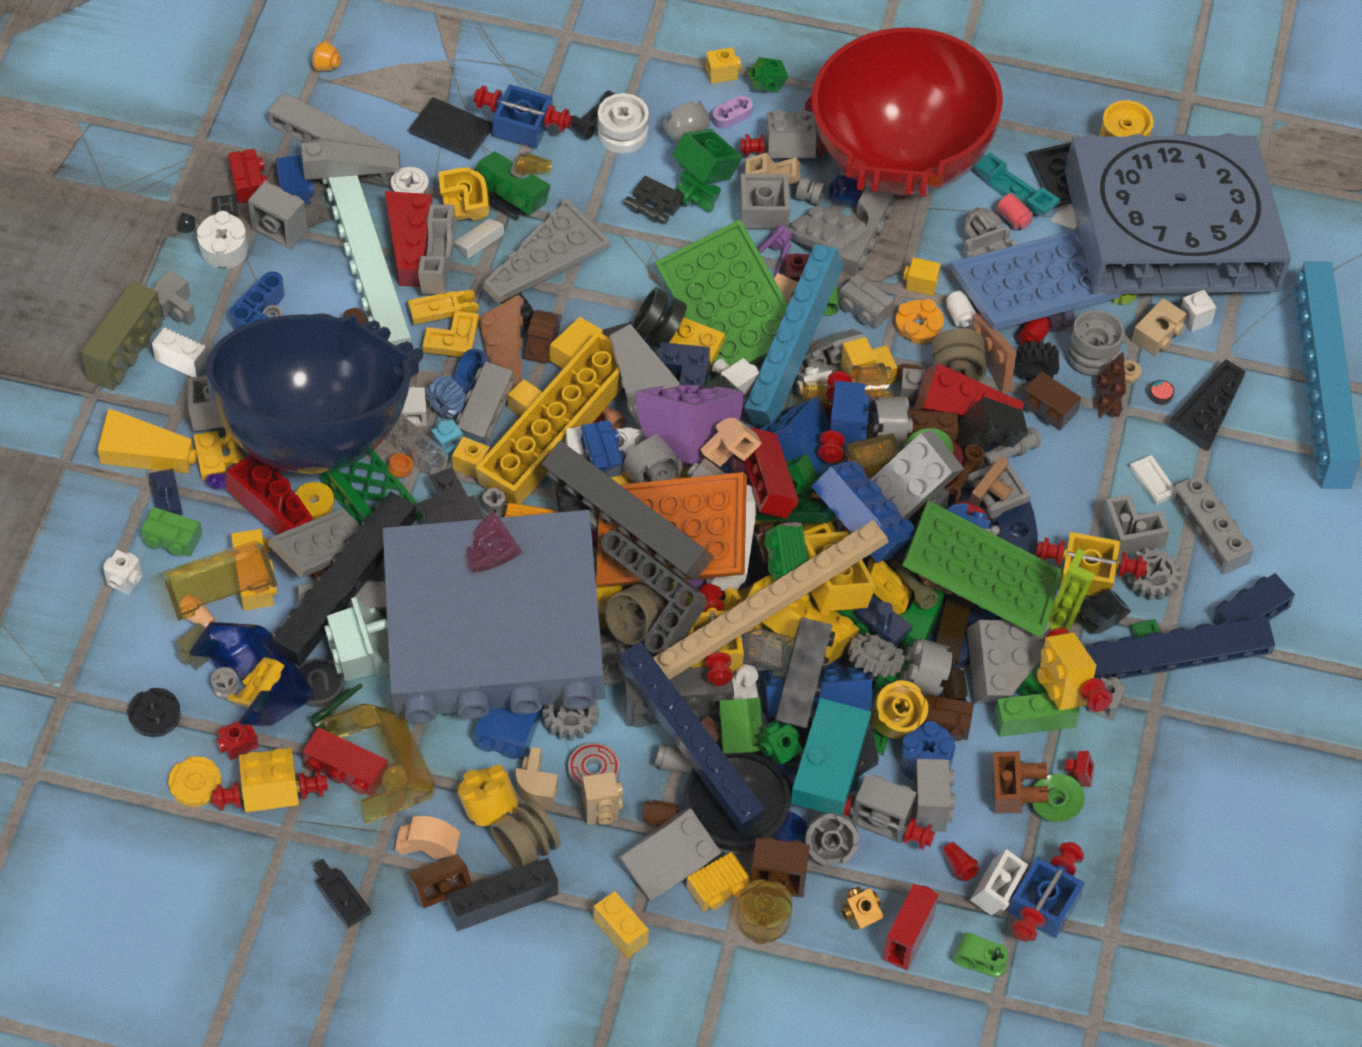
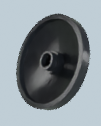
(768, 787)

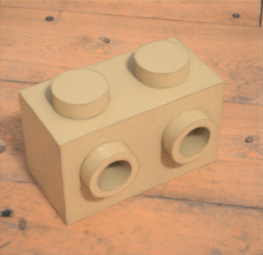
(601, 798)

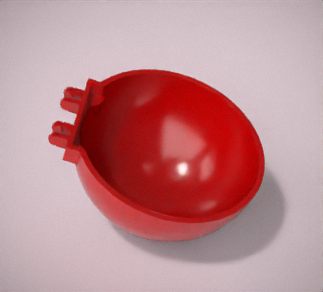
(906, 109)

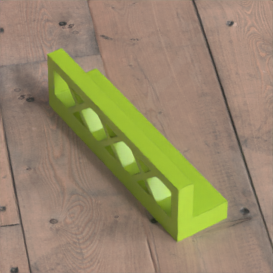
(1070, 594)

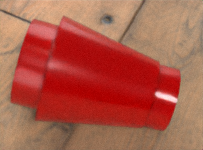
(961, 862)

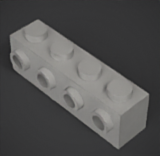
(1212, 524)

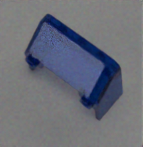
(242, 649)

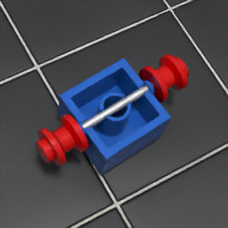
(522, 114)
(847, 416)
(1047, 894)

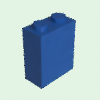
(506, 732)

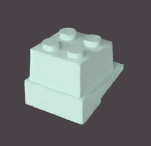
(359, 641)

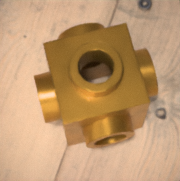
(861, 907)

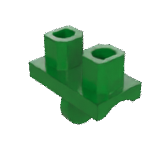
(697, 192)

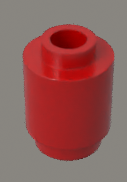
(1034, 330)

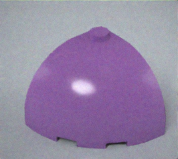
(686, 416)

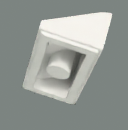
(479, 237)

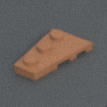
(998, 353)

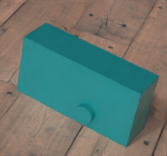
(831, 757)

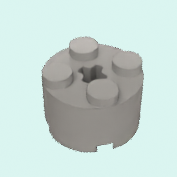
(888, 417)
(651, 461)
(927, 665)

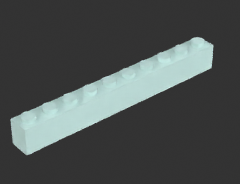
(366, 256)

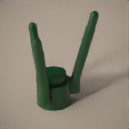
(317, 719)

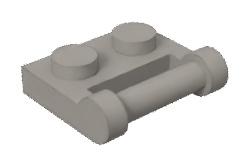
(1017, 497)

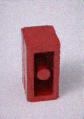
(246, 173)

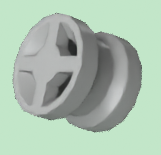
(226, 677)

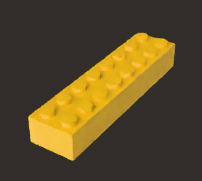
(568, 402)

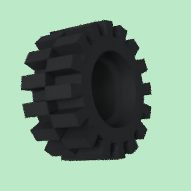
(1035, 358)

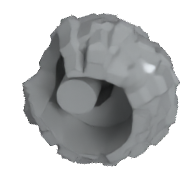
(980, 222)

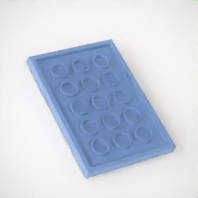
(1028, 280)

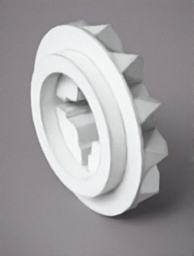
(405, 174)

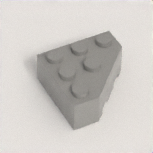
(1001, 657)

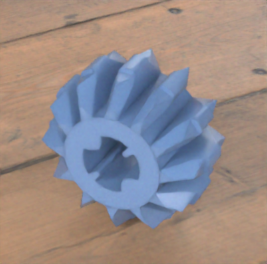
(446, 396)

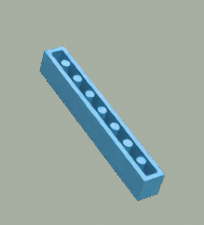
(794, 335)

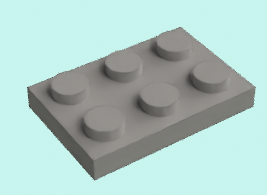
(826, 228)

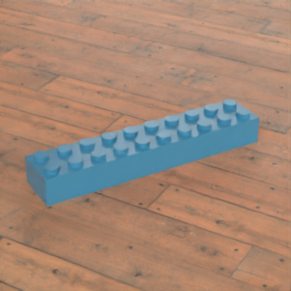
(1326, 376)

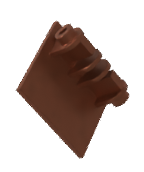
(1111, 387)

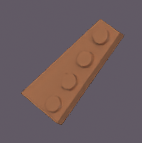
(502, 335)

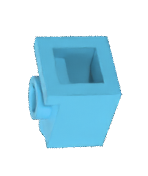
(445, 433)

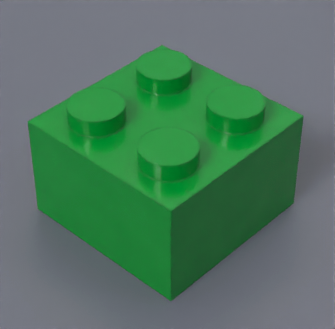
(707, 156)

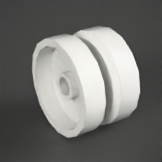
(623, 123)

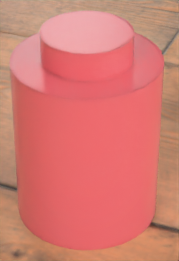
(1014, 211)

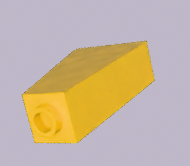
(143, 445)

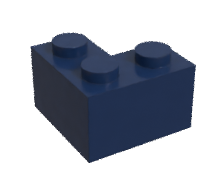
(686, 362)

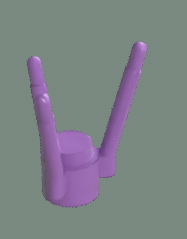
(778, 240)

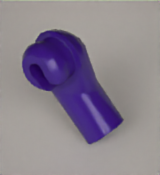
(218, 480)

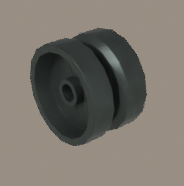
(659, 317)

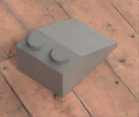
(670, 854)

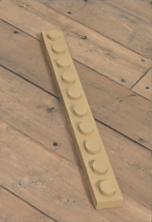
(771, 599)

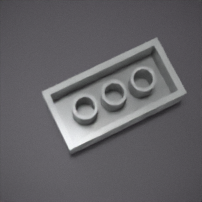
(917, 473)

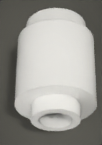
(960, 309)

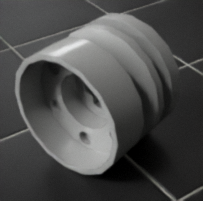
(1095, 341)

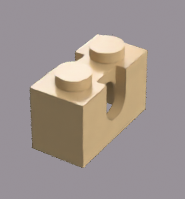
(1158, 327)

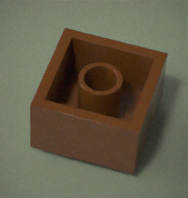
(781, 863)

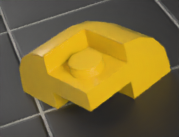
(466, 191)

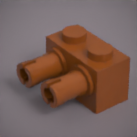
(1008, 775)

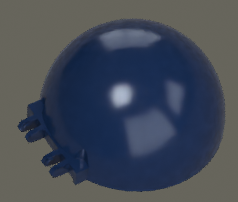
(310, 389)

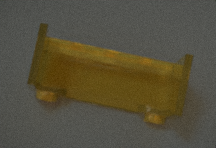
(217, 577)
(407, 781)

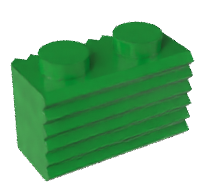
(785, 549)

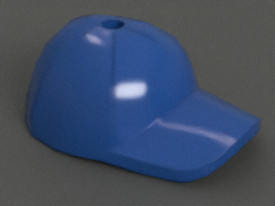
(468, 367)

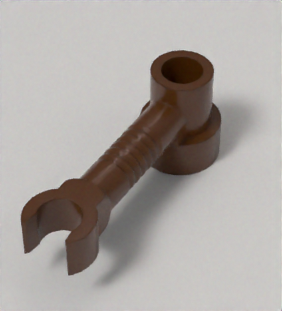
(972, 458)

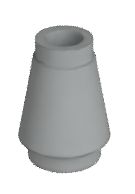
(671, 759)

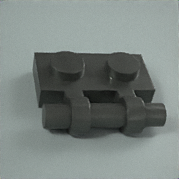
(657, 195)

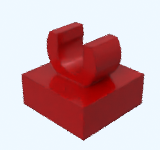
(1081, 768)

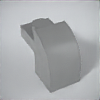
(172, 295)

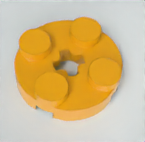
(919, 309)

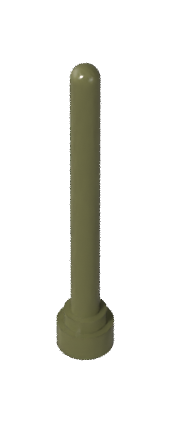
(924, 595)

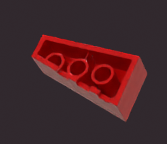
(409, 232)
(954, 392)
(266, 495)

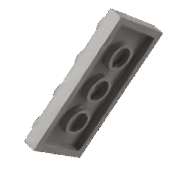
(315, 542)

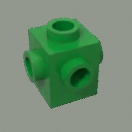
(768, 74)
(780, 742)

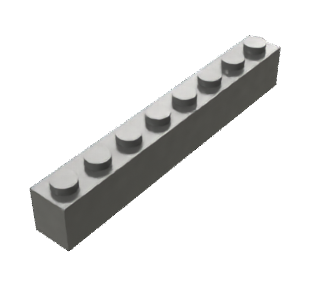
(629, 511)

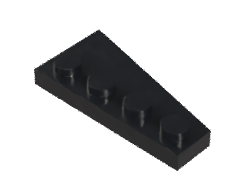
(1207, 407)

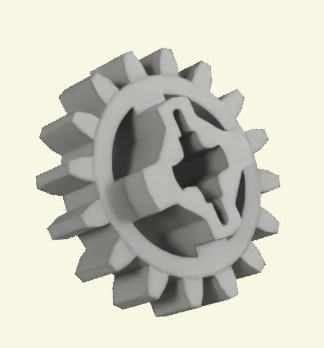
(1160, 576)
(875, 655)
(570, 721)

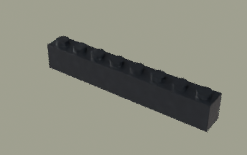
(341, 581)

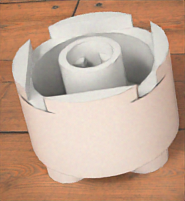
(222, 240)

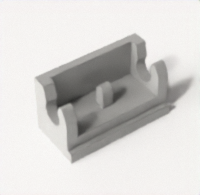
(988, 242)

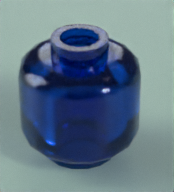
(844, 191)

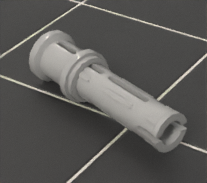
(1028, 442)

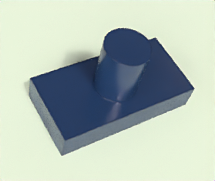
(165, 491)
(884, 621)

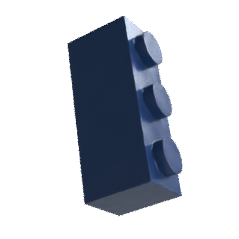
(1266, 598)

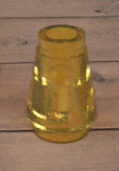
(533, 164)

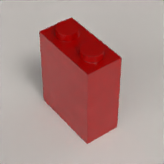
(910, 926)

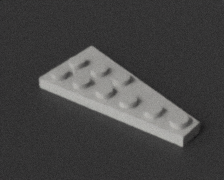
(550, 249)

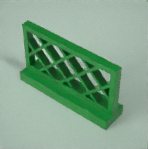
(351, 498)

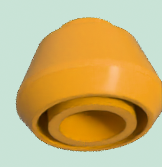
(326, 57)

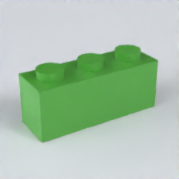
(1032, 715)

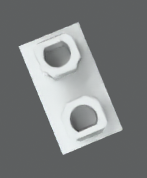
(744, 682)

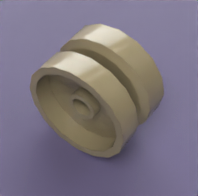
(961, 351)

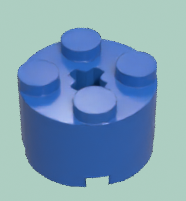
(926, 742)

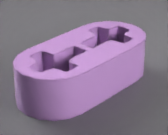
(732, 112)

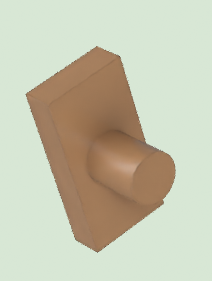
(992, 483)

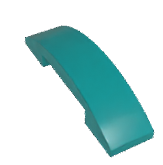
(1003, 182)

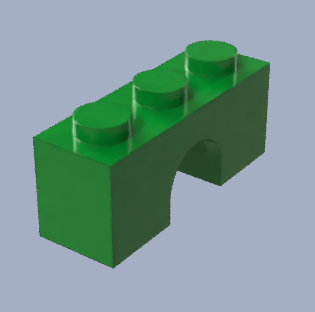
(524, 193)

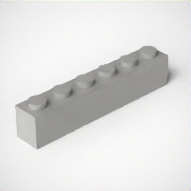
(308, 122)

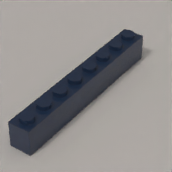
(1183, 648)
(691, 737)

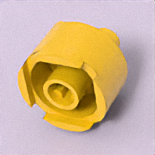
(911, 705)
(487, 795)

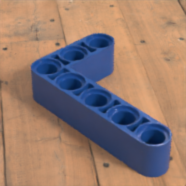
(250, 307)

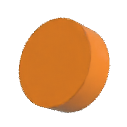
(400, 465)

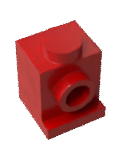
(236, 740)

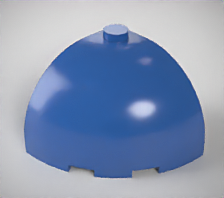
(801, 431)

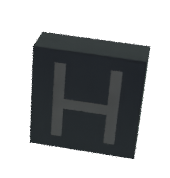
(226, 203)

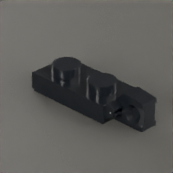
(341, 894)

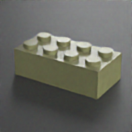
(122, 336)

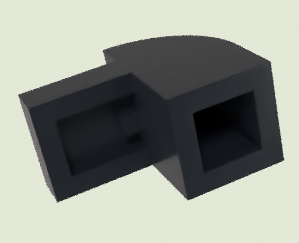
(1103, 612)

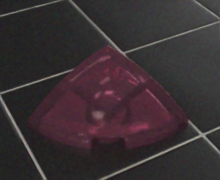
(491, 545)

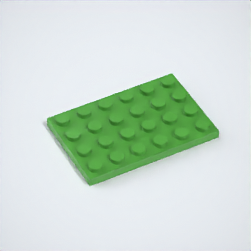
(728, 291)
(983, 568)

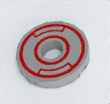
(592, 754)

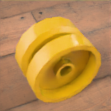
(1126, 119)

